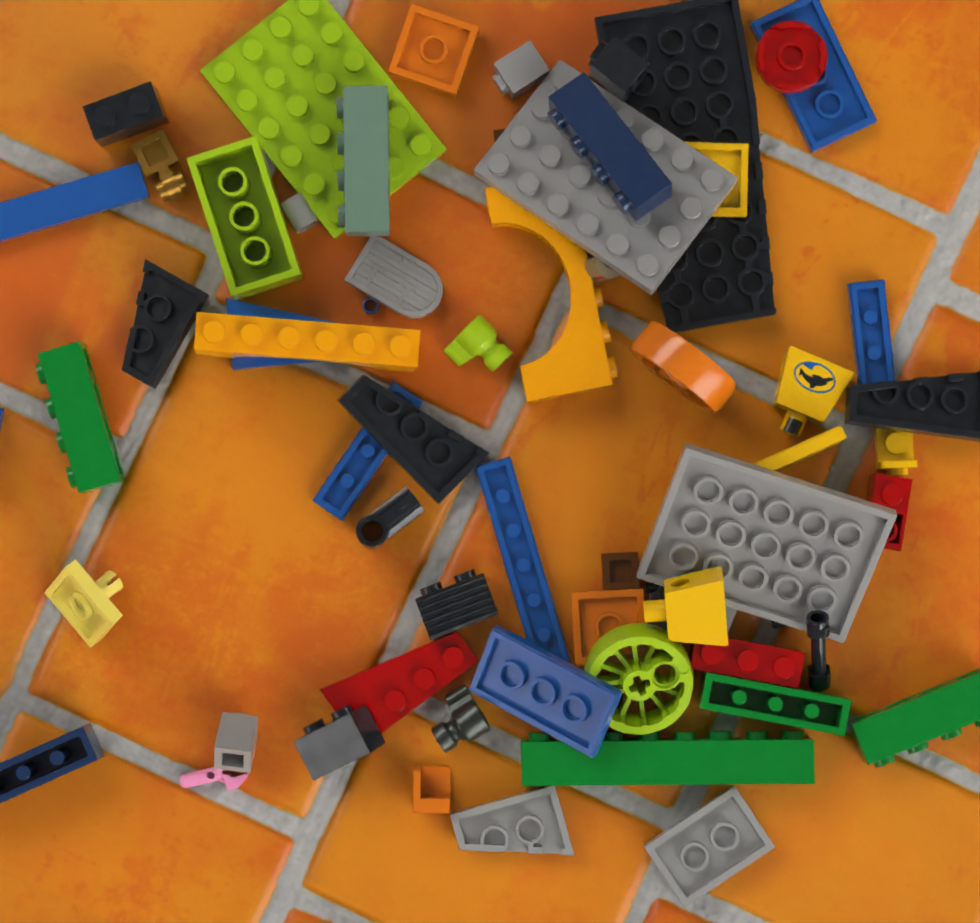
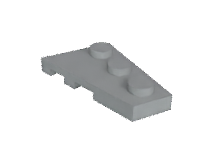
(515, 824)

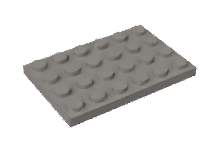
(548, 179)
(777, 537)

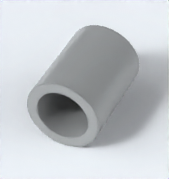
(299, 213)

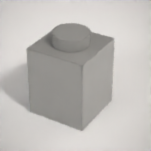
(519, 71)
(236, 742)

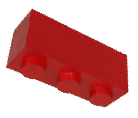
(750, 661)

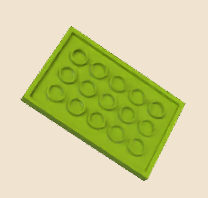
(285, 92)

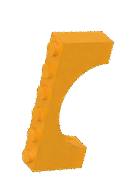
(309, 340)
(579, 357)

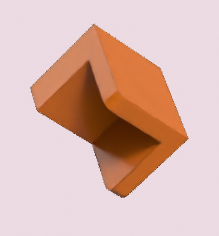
(431, 789)

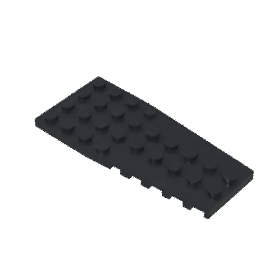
(704, 93)

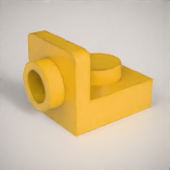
(894, 451)

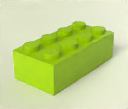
(245, 218)

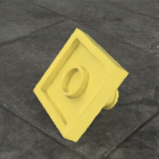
(86, 602)

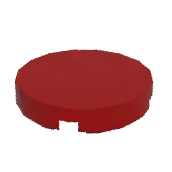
(791, 57)

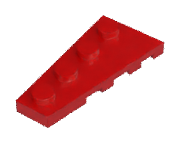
(404, 681)

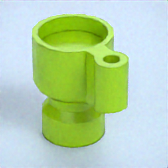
(477, 340)

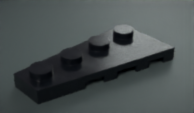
(924, 405)
(421, 445)

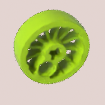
(673, 655)

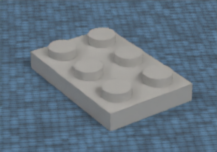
(709, 846)

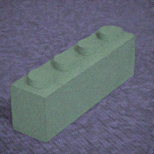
(365, 161)

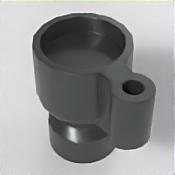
(466, 720)

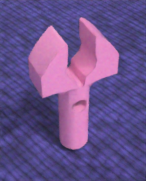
(211, 775)

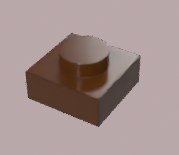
(619, 570)

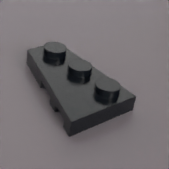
(161, 323)

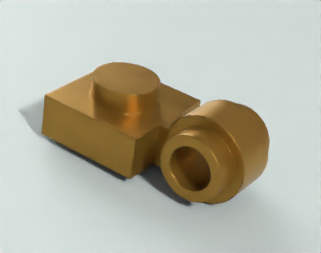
(156, 158)

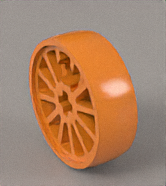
(683, 367)

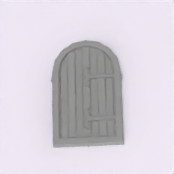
(396, 279)

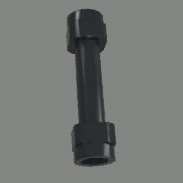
(818, 630)

